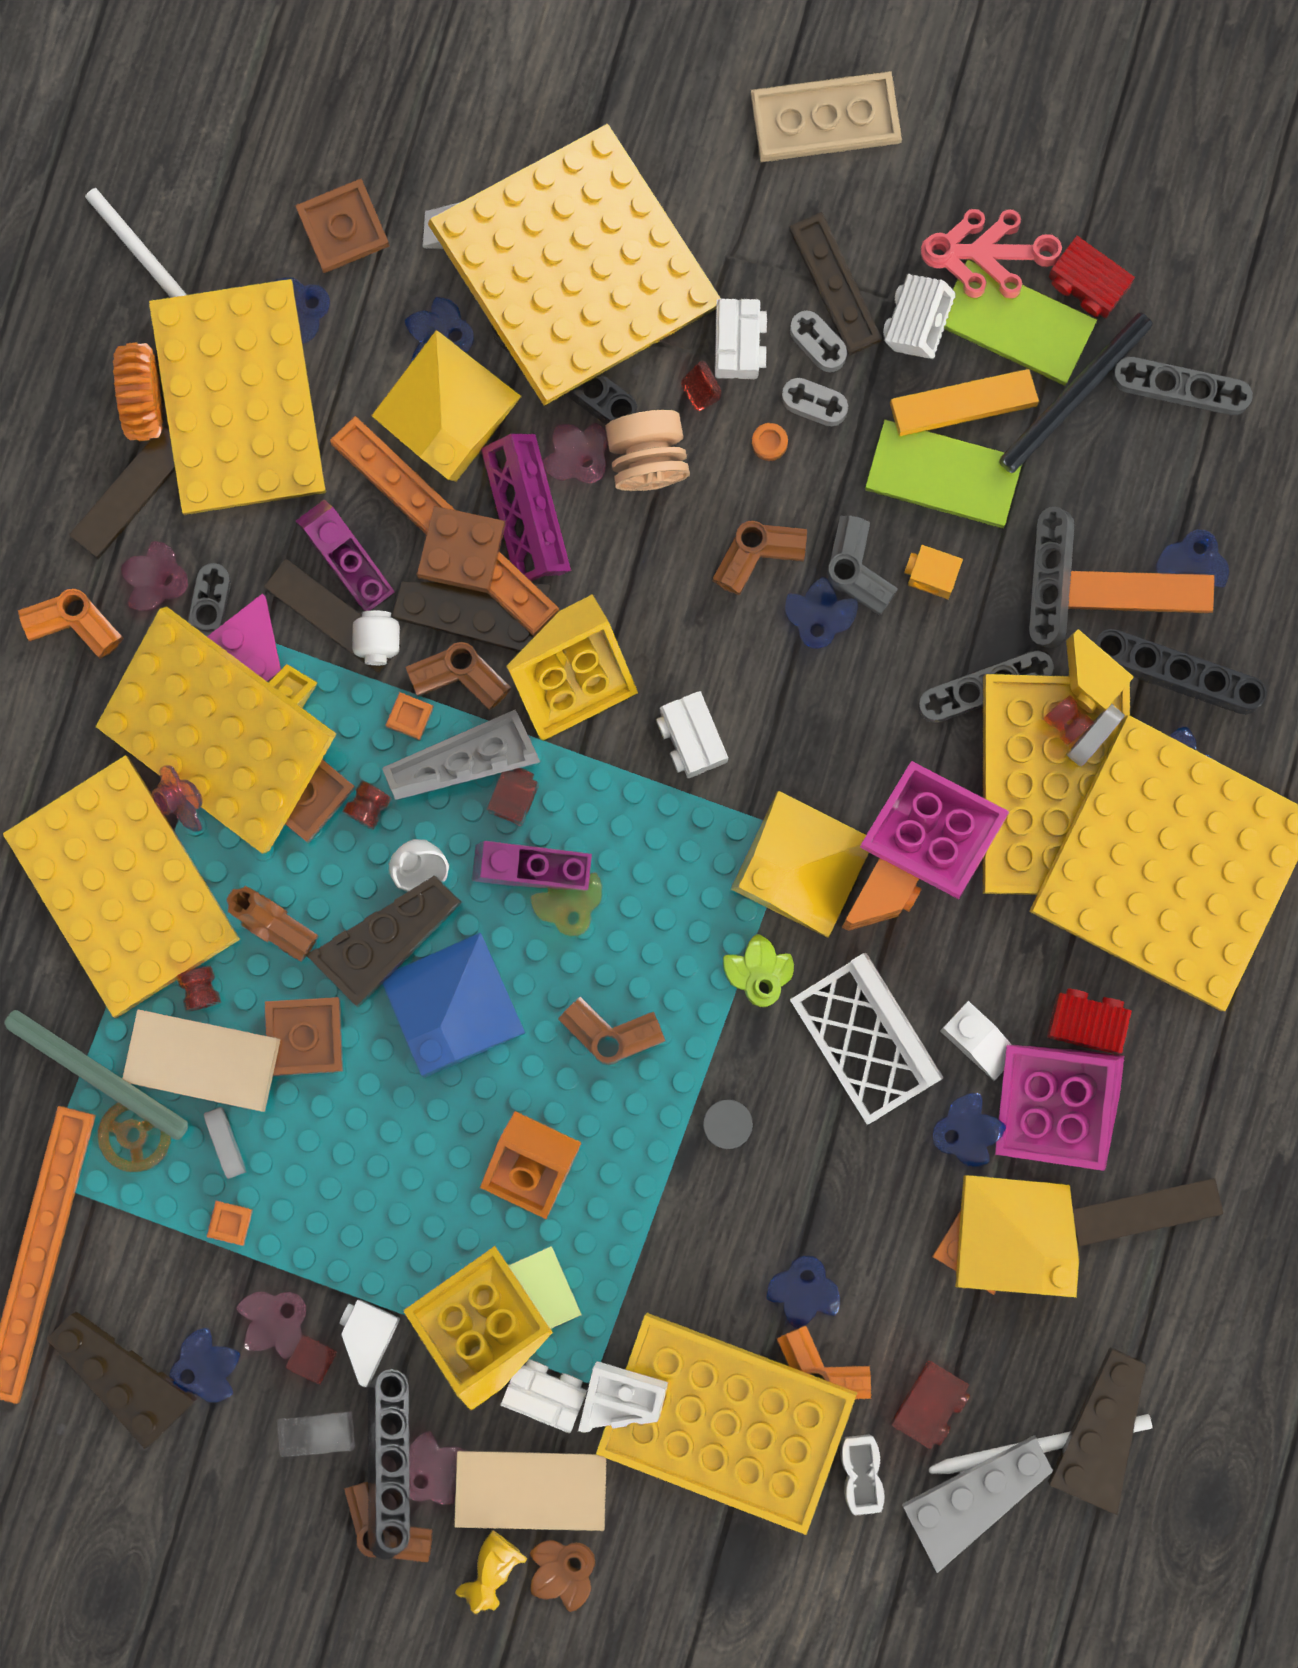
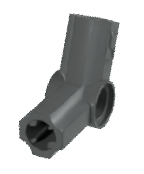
(849, 550)

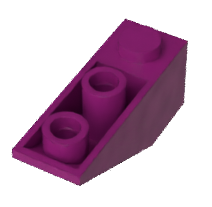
(345, 555)
(530, 866)

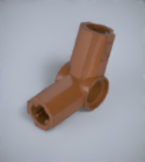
(740, 560)
(477, 678)
(270, 922)
(591, 1029)
(419, 1541)

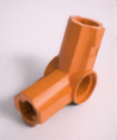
(52, 617)
(802, 1355)

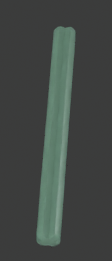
(96, 1074)

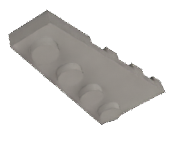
(474, 754)
(971, 1502)

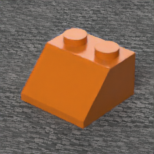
(883, 896)
(530, 1164)

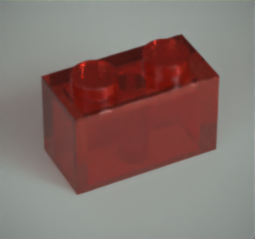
(930, 1405)

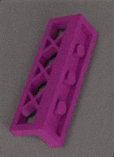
(531, 504)

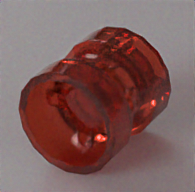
(1063, 713)
(367, 805)
(198, 988)

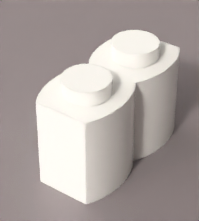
(862, 1486)

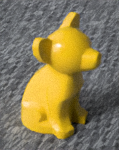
(493, 1566)

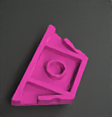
(251, 639)

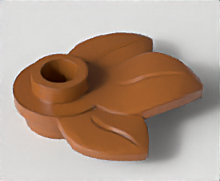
(558, 1577)

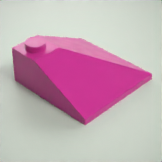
(934, 829)
(1059, 1105)

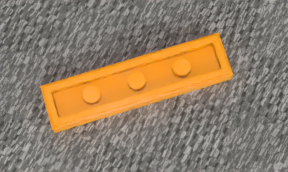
(964, 402)

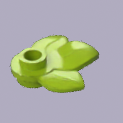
(758, 966)

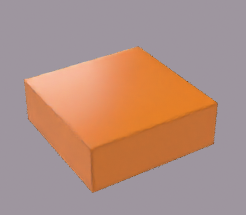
(409, 716)
(230, 1223)

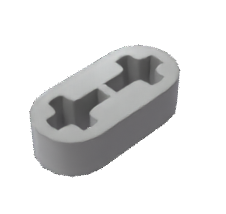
(812, 347)
(818, 394)
(1095, 735)
(224, 1142)

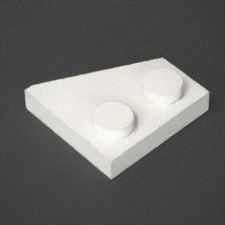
(621, 1398)

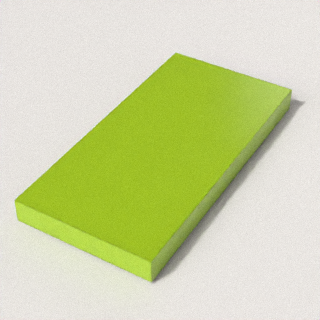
(1023, 328)
(942, 475)

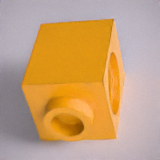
(933, 571)

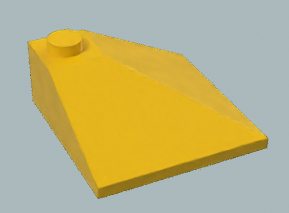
(446, 406)
(571, 669)
(802, 864)
(1017, 1237)
(479, 1327)

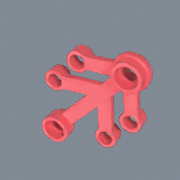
(986, 252)

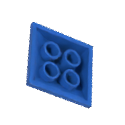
(452, 1005)

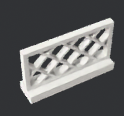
(893, 1020)

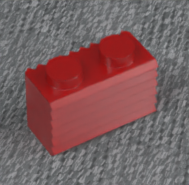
(1090, 278)
(1089, 1022)

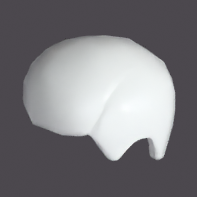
(416, 863)

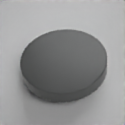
(728, 1124)

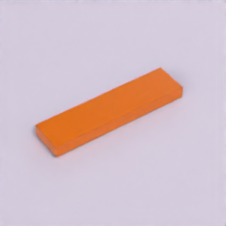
(1141, 592)

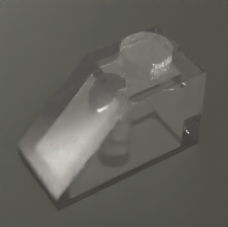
(316, 1434)

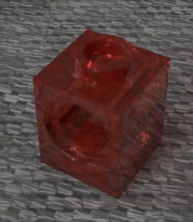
(513, 796)

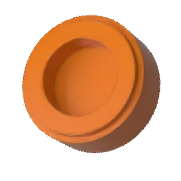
(769, 441)

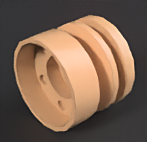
(647, 443)

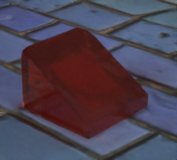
(701, 386)
(311, 1359)

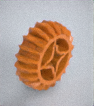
(138, 391)

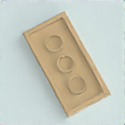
(826, 116)
(201, 1060)
(530, 1490)

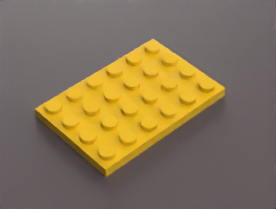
(237, 396)
(217, 727)
(1031, 777)
(121, 886)
(733, 1425)

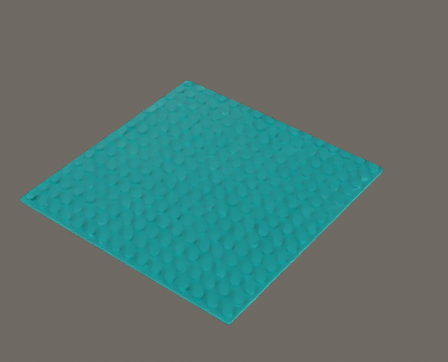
(379, 1170)

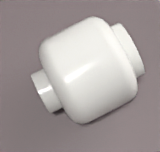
(375, 637)

